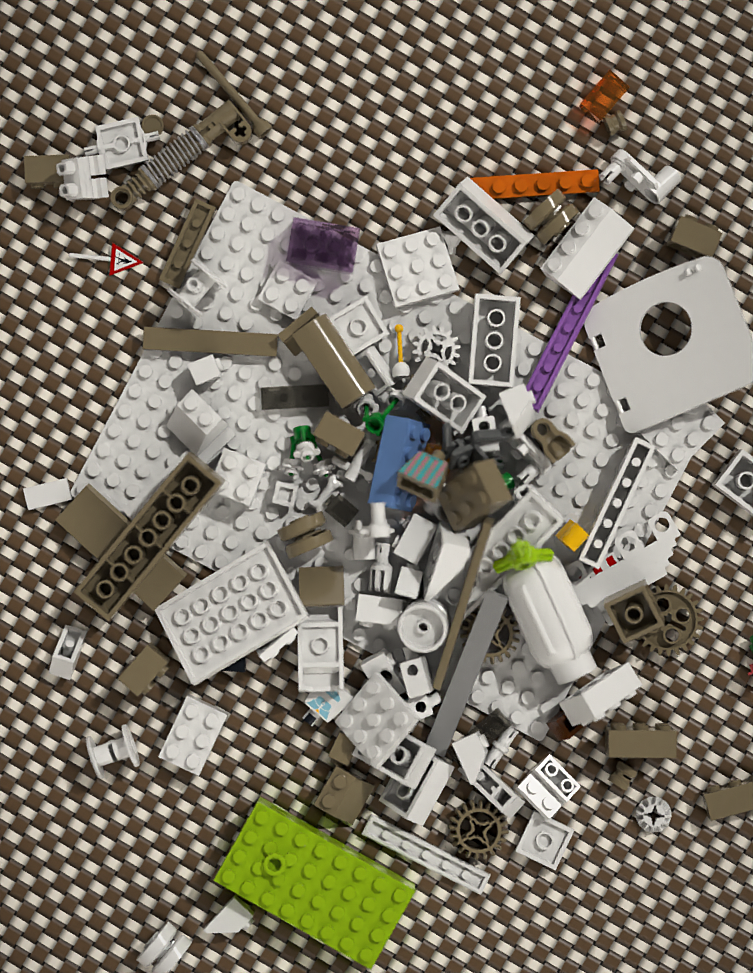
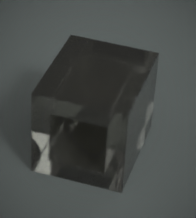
(340, 509)

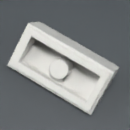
(376, 369)

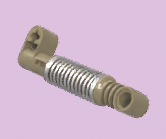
(179, 153)

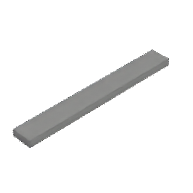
(466, 671)

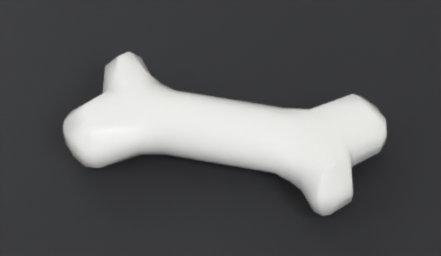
(332, 484)

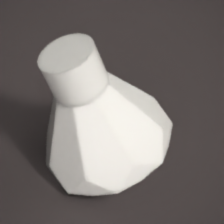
(451, 240)

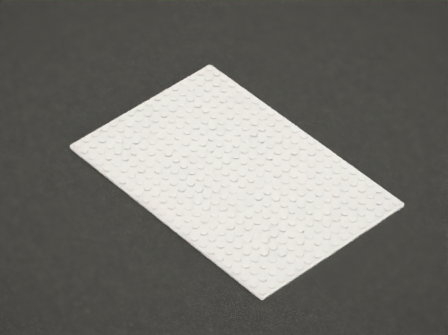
(137, 445)

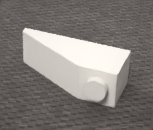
(497, 791)

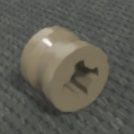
(615, 123)

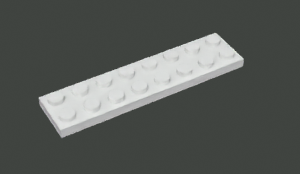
(529, 520)

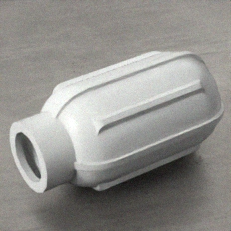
(551, 619)

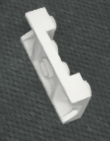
(321, 650)

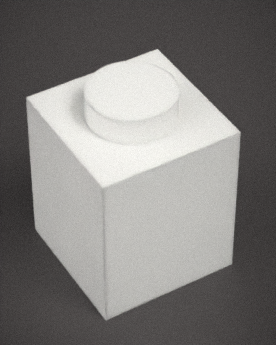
(206, 369)

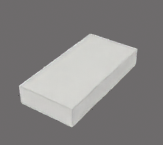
(47, 494)

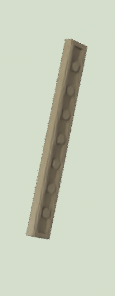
(463, 603)

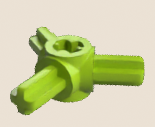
(522, 557)

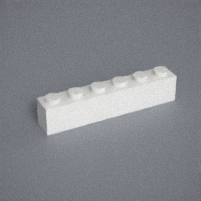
(616, 502)

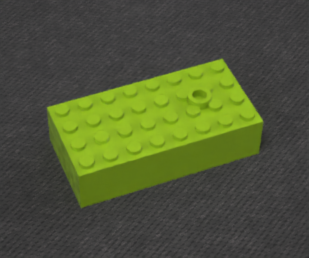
(315, 883)

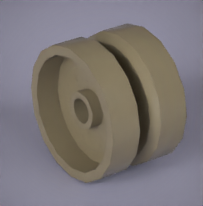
(551, 217)
(305, 535)

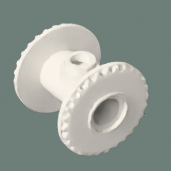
(196, 287)
(112, 751)

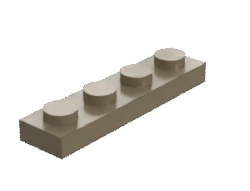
(187, 243)

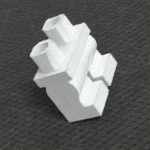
(78, 180)

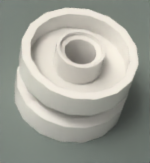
(433, 615)
(166, 952)

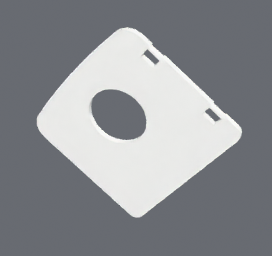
(708, 367)

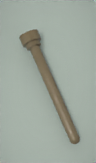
(260, 126)

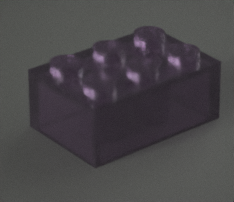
(323, 246)

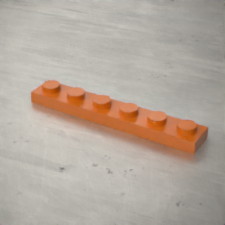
(539, 184)

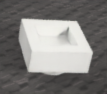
(285, 494)

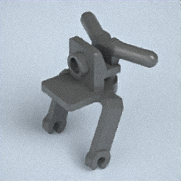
(466, 450)

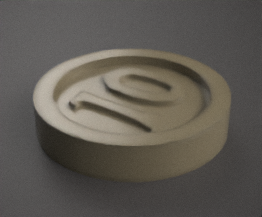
(152, 123)

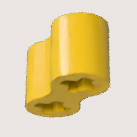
(572, 535)

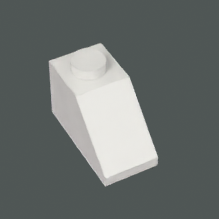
(518, 407)
(409, 581)
(67, 652)
(472, 754)
(231, 917)

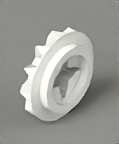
(647, 806)

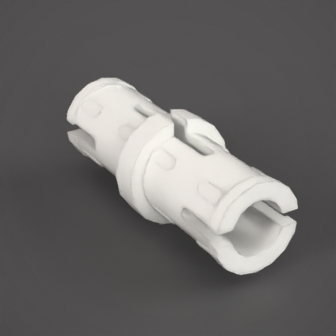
(500, 747)

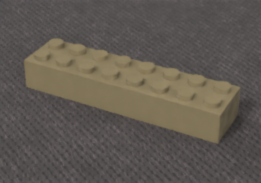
(149, 536)

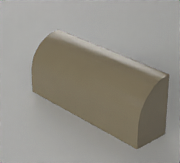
(334, 361)

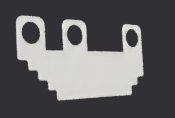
(636, 565)

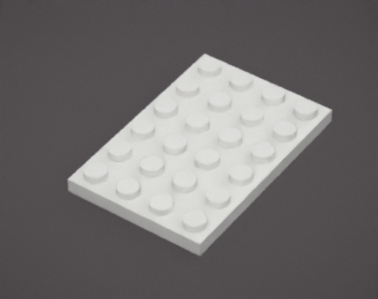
(231, 613)

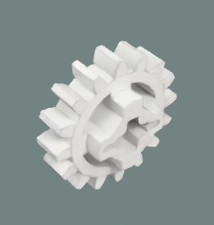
(449, 342)

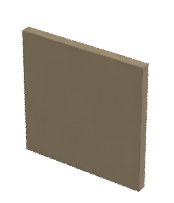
(321, 586)

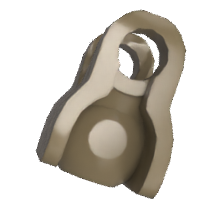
(554, 443)

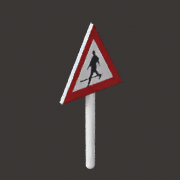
(119, 259)

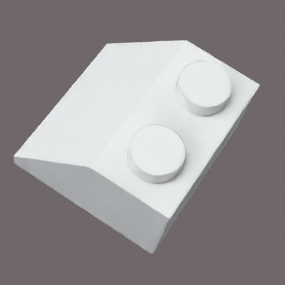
(196, 423)

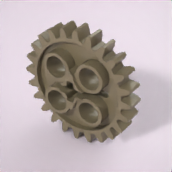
(677, 602)

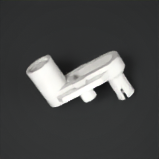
(653, 188)
(529, 452)
(365, 535)

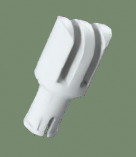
(381, 570)

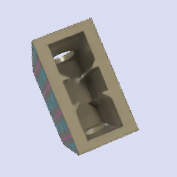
(424, 475)

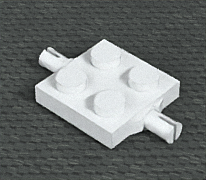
(122, 143)

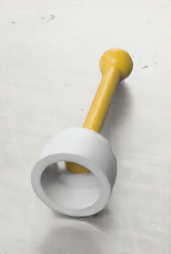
(400, 369)

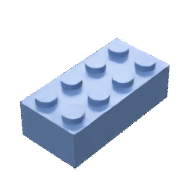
(399, 443)

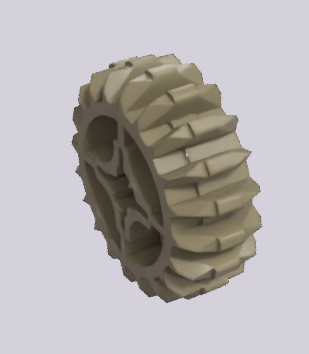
(502, 648)
(487, 823)

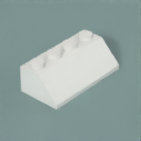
(587, 248)

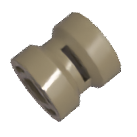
(622, 775)

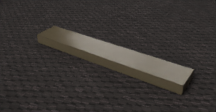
(210, 341)

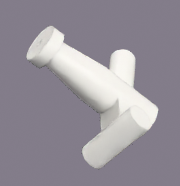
(355, 467)

